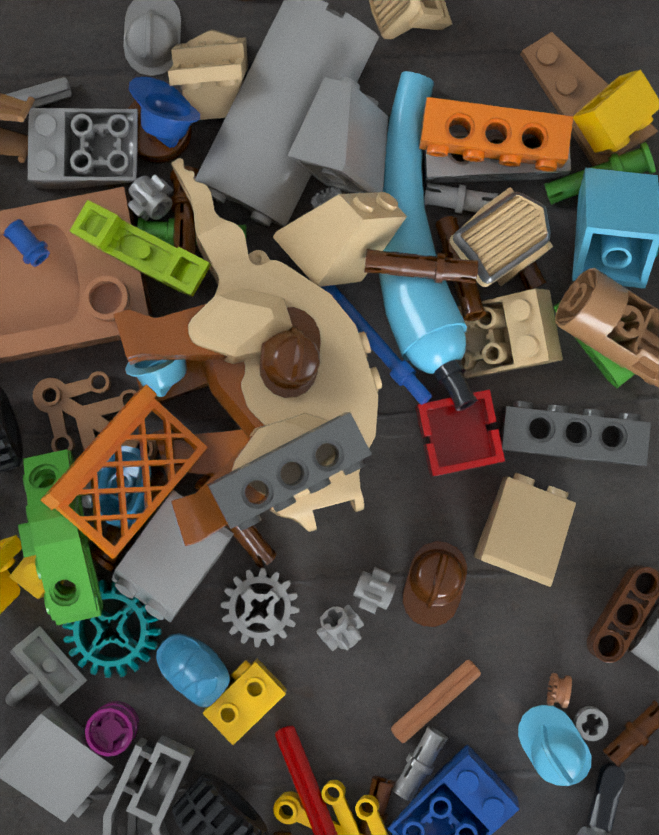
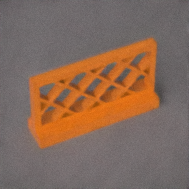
(101, 450)

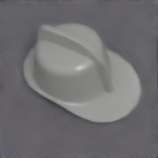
(150, 34)

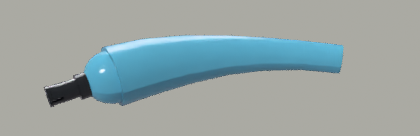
(418, 310)

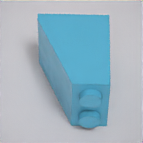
(617, 225)

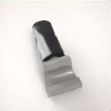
(604, 800)

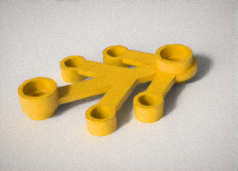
(341, 808)

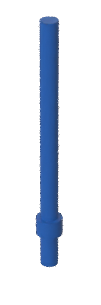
(401, 371)

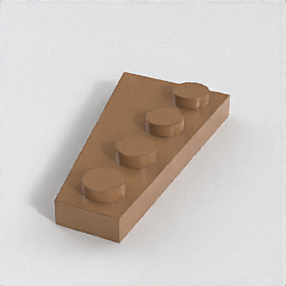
(570, 87)

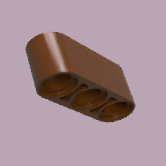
(608, 622)

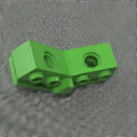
(58, 544)

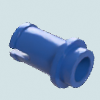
(28, 245)

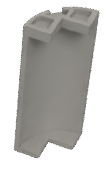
(253, 144)

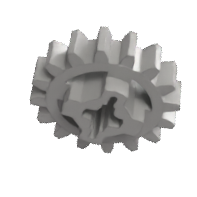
(271, 620)

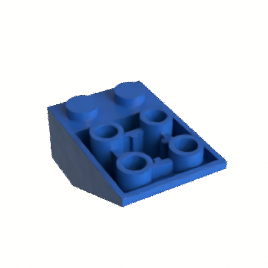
(459, 800)

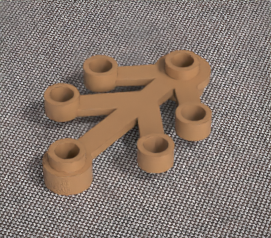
(87, 416)

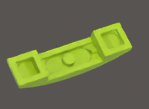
(140, 249)

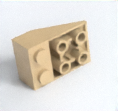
(512, 335)

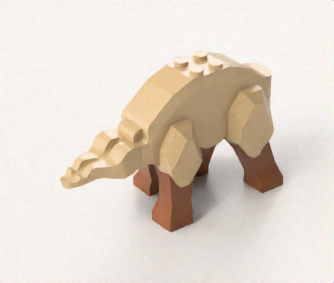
(224, 353)

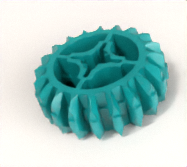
(125, 638)

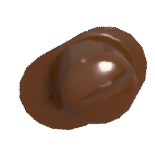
(292, 356)
(434, 584)

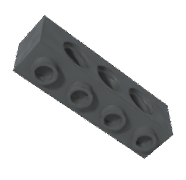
(339, 432)
(631, 432)

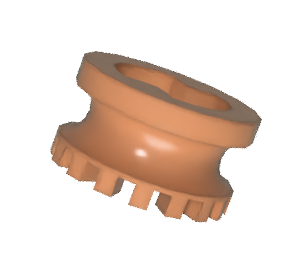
(560, 690)

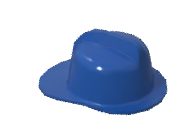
(163, 109)

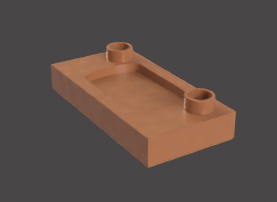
(74, 291)

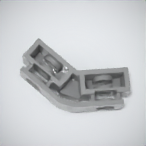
(156, 793)

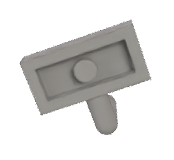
(45, 667)

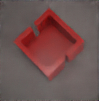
(459, 437)

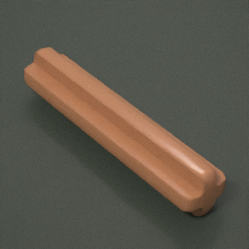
(435, 701)

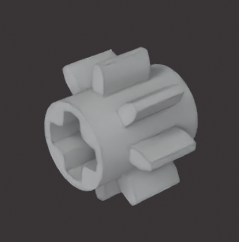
(150, 197)
(374, 590)
(340, 627)

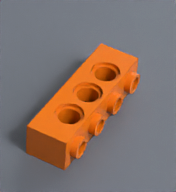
(550, 129)

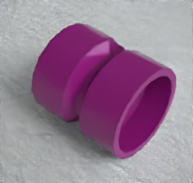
(112, 728)

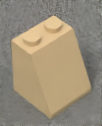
(334, 237)
(526, 529)

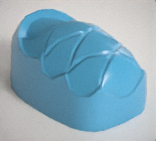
(132, 478)
(192, 669)

